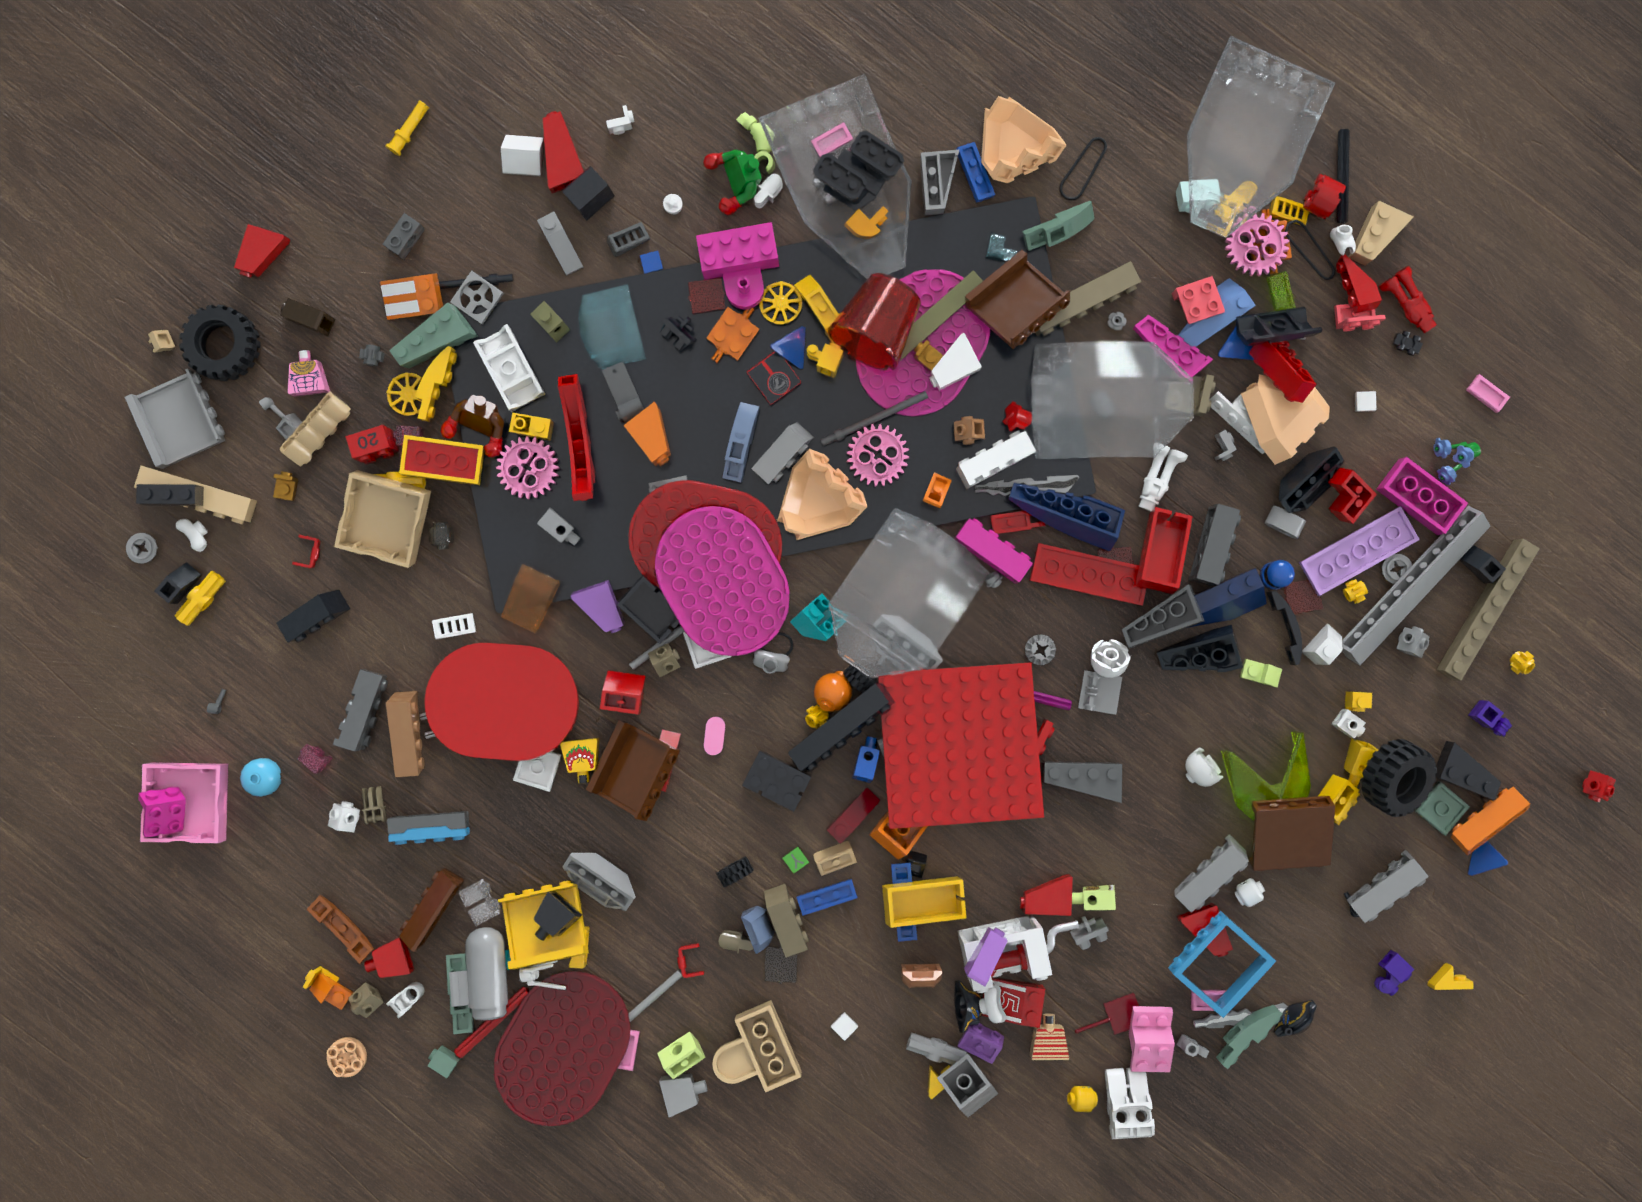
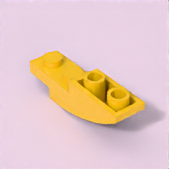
(436, 375)

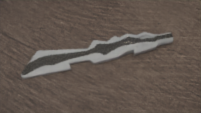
(1057, 483)

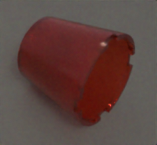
(877, 321)

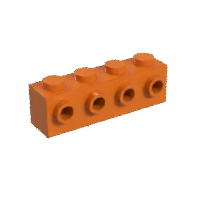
(1490, 820)

